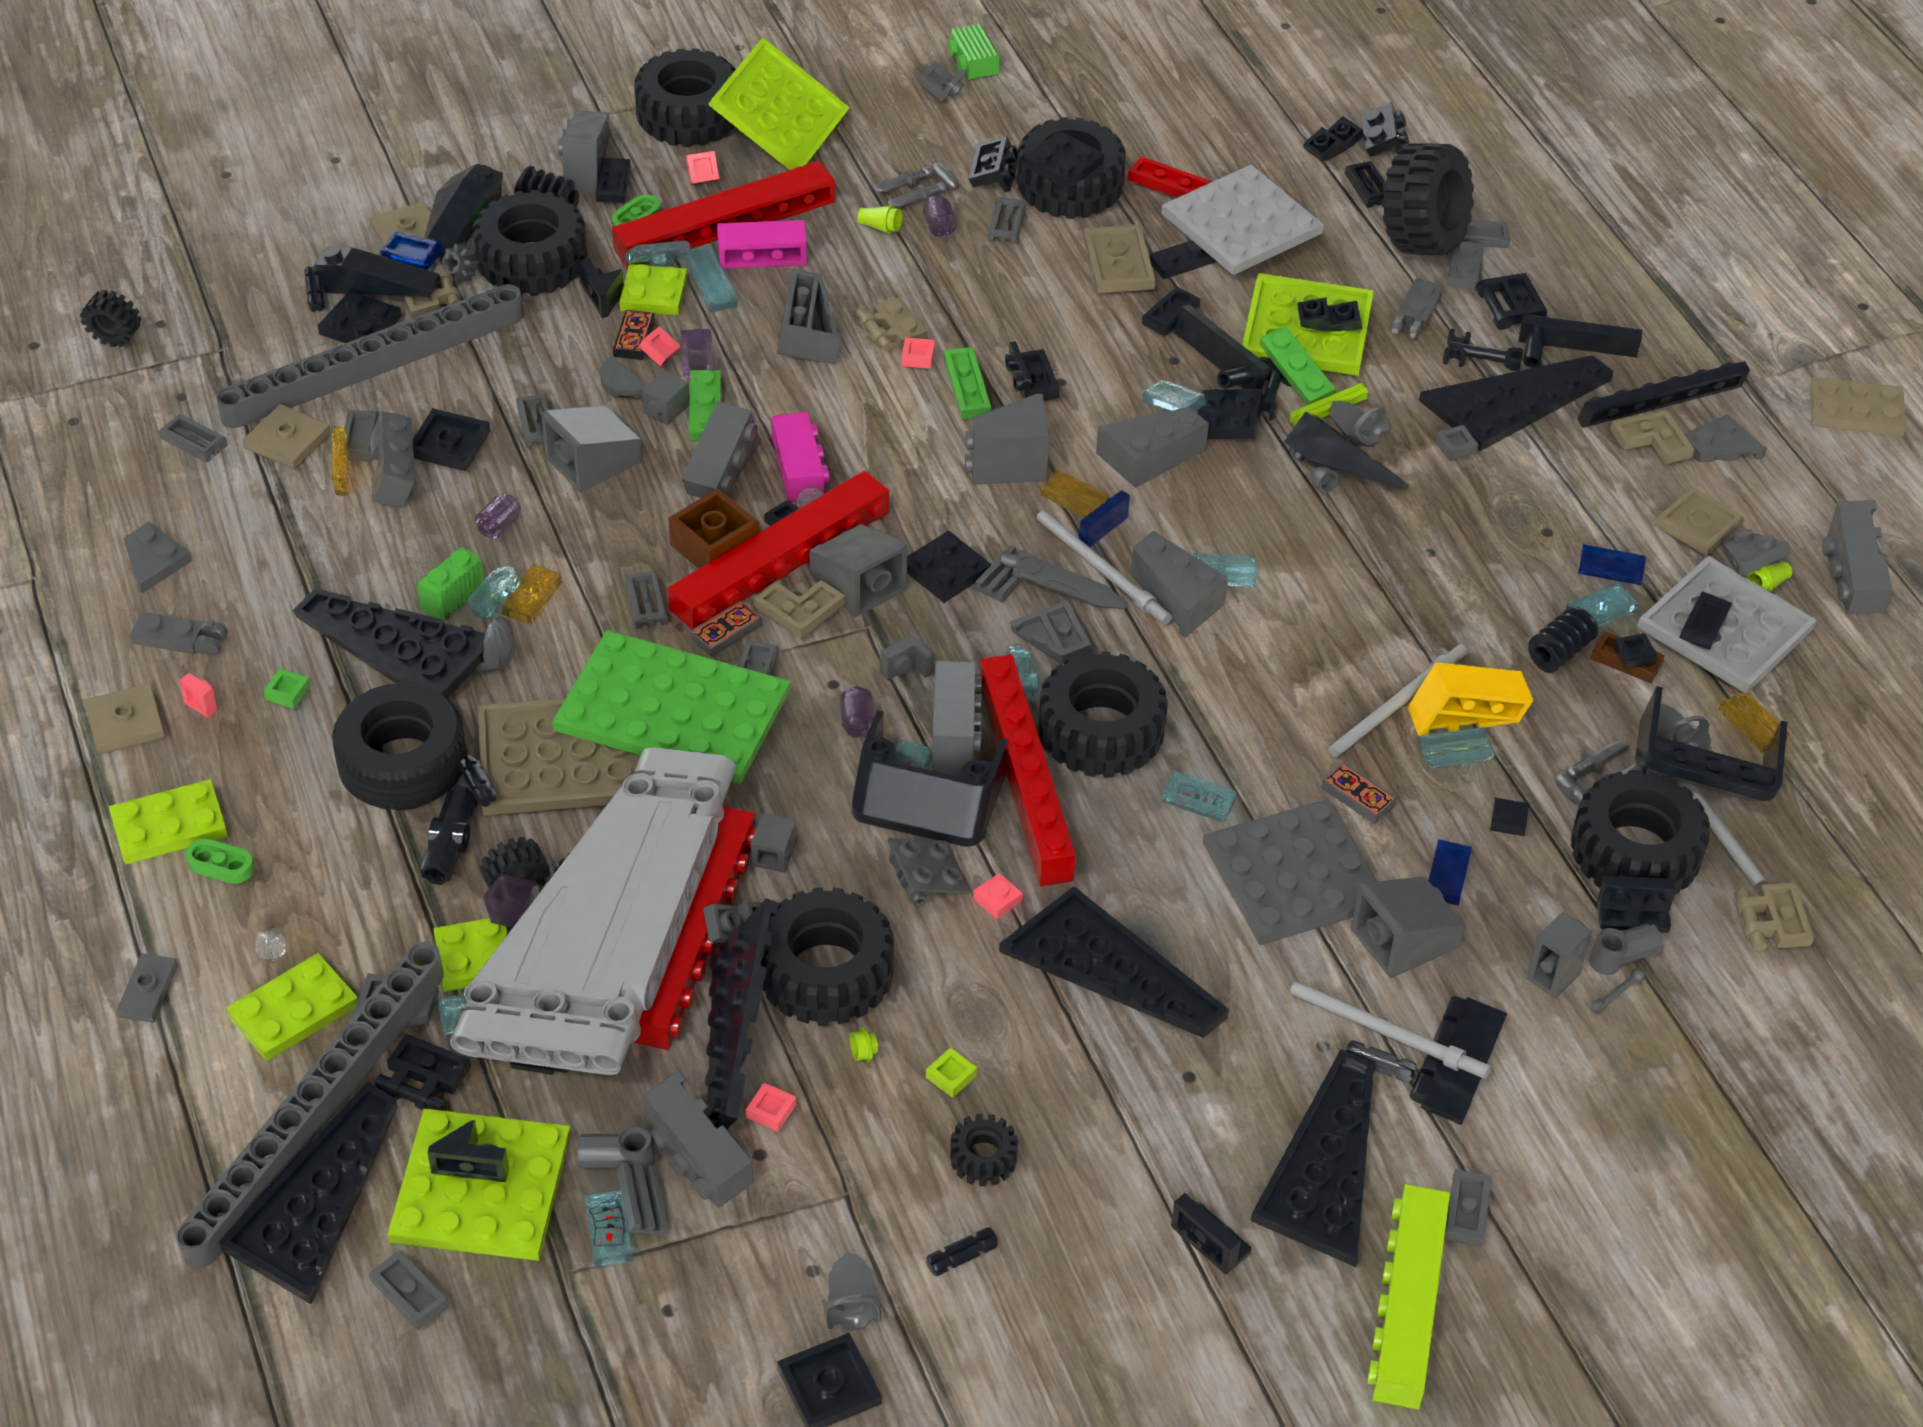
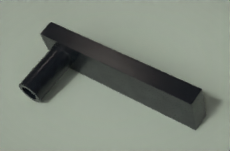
(1576, 335)
(1235, 361)

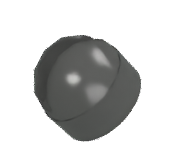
(1324, 479)

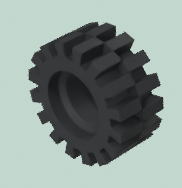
(105, 306)
(516, 859)
(983, 1132)

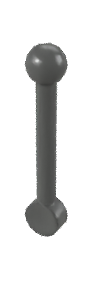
(1637, 975)

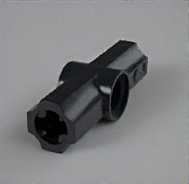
(448, 835)

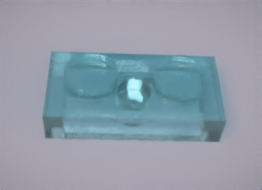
(1607, 604)

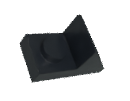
(601, 288)
(462, 1157)

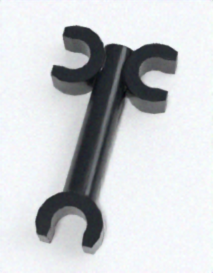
(1460, 348)
(1274, 378)

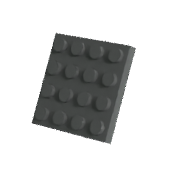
(1290, 870)

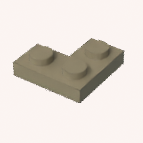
(1654, 429)
(800, 613)

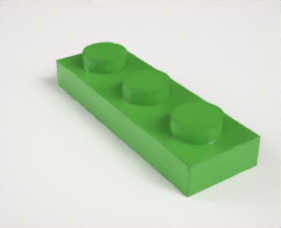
(1296, 365)
(966, 382)
(704, 394)

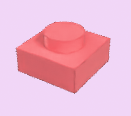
(702, 167)
(659, 346)
(918, 353)
(198, 695)
(997, 896)
(771, 1107)

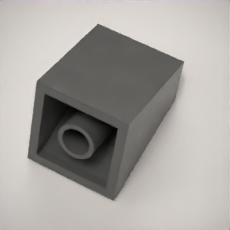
(1009, 443)
(589, 444)
(862, 566)
(1405, 923)

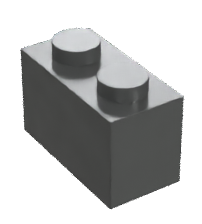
(1559, 954)

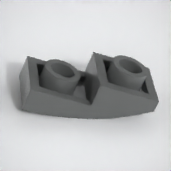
(725, 918)

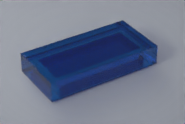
(411, 249)
(1104, 518)
(1612, 564)
(1450, 869)

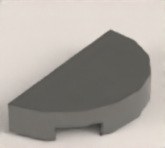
(619, 380)

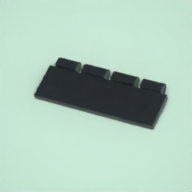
(1473, 1029)

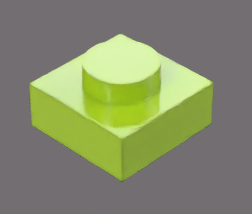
(951, 1072)

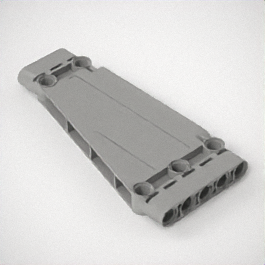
(603, 927)

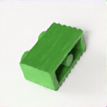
(973, 52)
(450, 584)

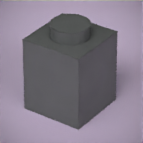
(665, 397)
(773, 842)

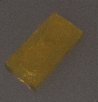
(531, 594)

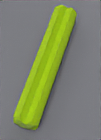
(1321, 408)

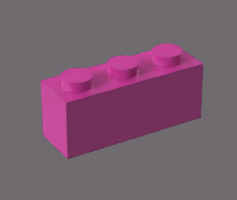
(762, 244)
(798, 454)

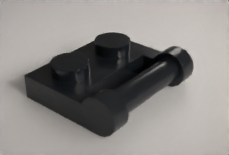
(1518, 294)

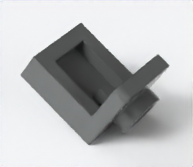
(940, 81)

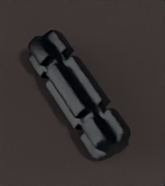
(313, 289)
(477, 780)
(1383, 1061)
(961, 1251)

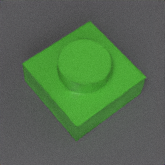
(286, 688)

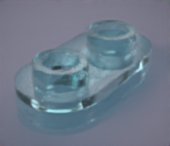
(493, 592)
(1023, 664)

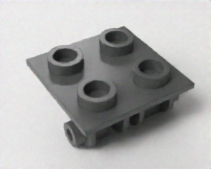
(926, 868)

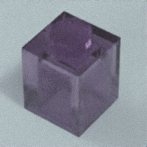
(696, 350)
(509, 899)

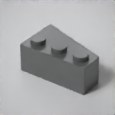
(583, 147)
(807, 322)
(1152, 443)
(721, 451)
(1855, 558)
(1178, 581)
(694, 1144)

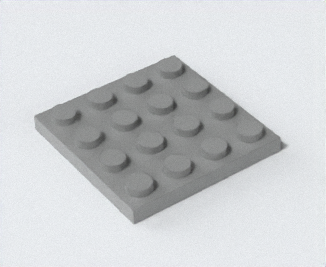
(1242, 219)
(1753, 636)

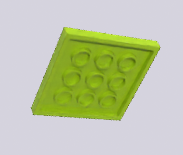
(779, 105)
(1276, 305)
(481, 1213)

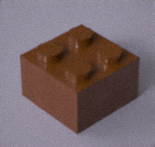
(710, 528)

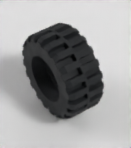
(675, 97)
(1093, 192)
(1428, 199)
(515, 220)
(1095, 744)
(1643, 803)
(836, 991)

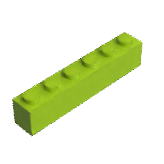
(1411, 1297)

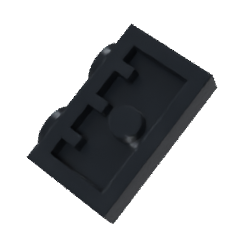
(994, 162)
(1635, 902)
(1208, 1234)

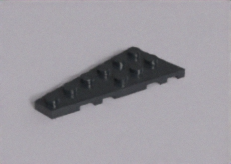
(1511, 401)
(397, 642)
(1099, 953)
(735, 1003)
(1322, 1173)
(304, 1212)

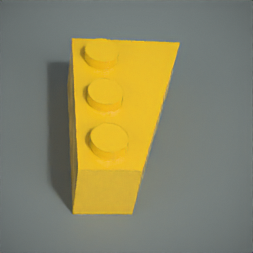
(1469, 695)

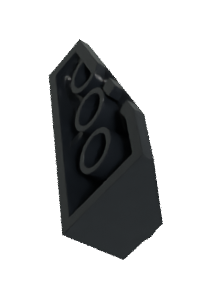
(372, 274)

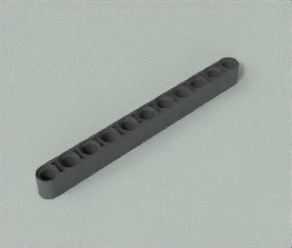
(370, 356)
(311, 1116)

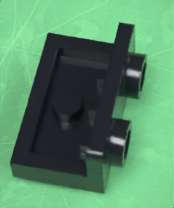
(1384, 129)
(1031, 372)

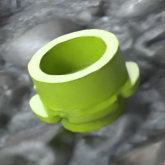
(863, 1045)

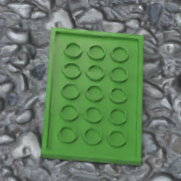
(671, 699)

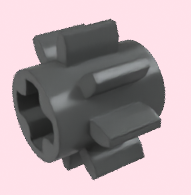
(460, 261)

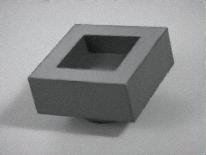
(1456, 442)

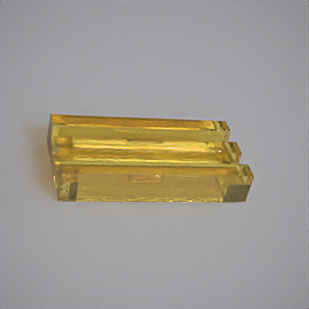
(340, 455)
(1077, 492)
(1748, 722)

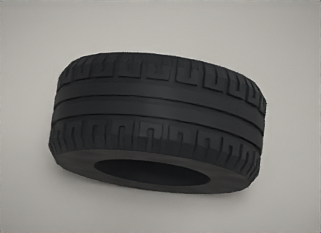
(403, 778)

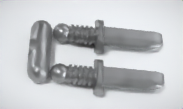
(921, 193)
(1589, 762)

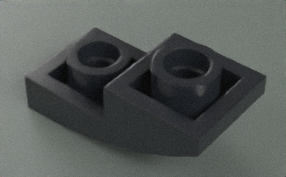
(1334, 141)
(1317, 315)

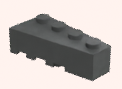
(955, 716)

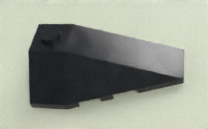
(460, 203)
(1325, 445)

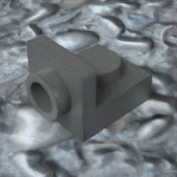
(905, 655)

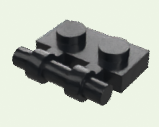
(427, 1064)

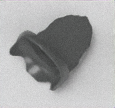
(1359, 425)
(498, 645)
(1676, 727)
(851, 1294)

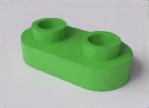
(637, 208)
(224, 861)

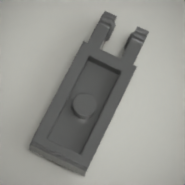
(1417, 307)
(178, 634)

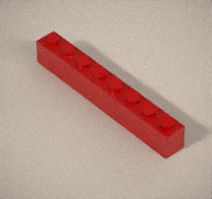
(757, 201)
(776, 550)
(1027, 771)
(688, 963)

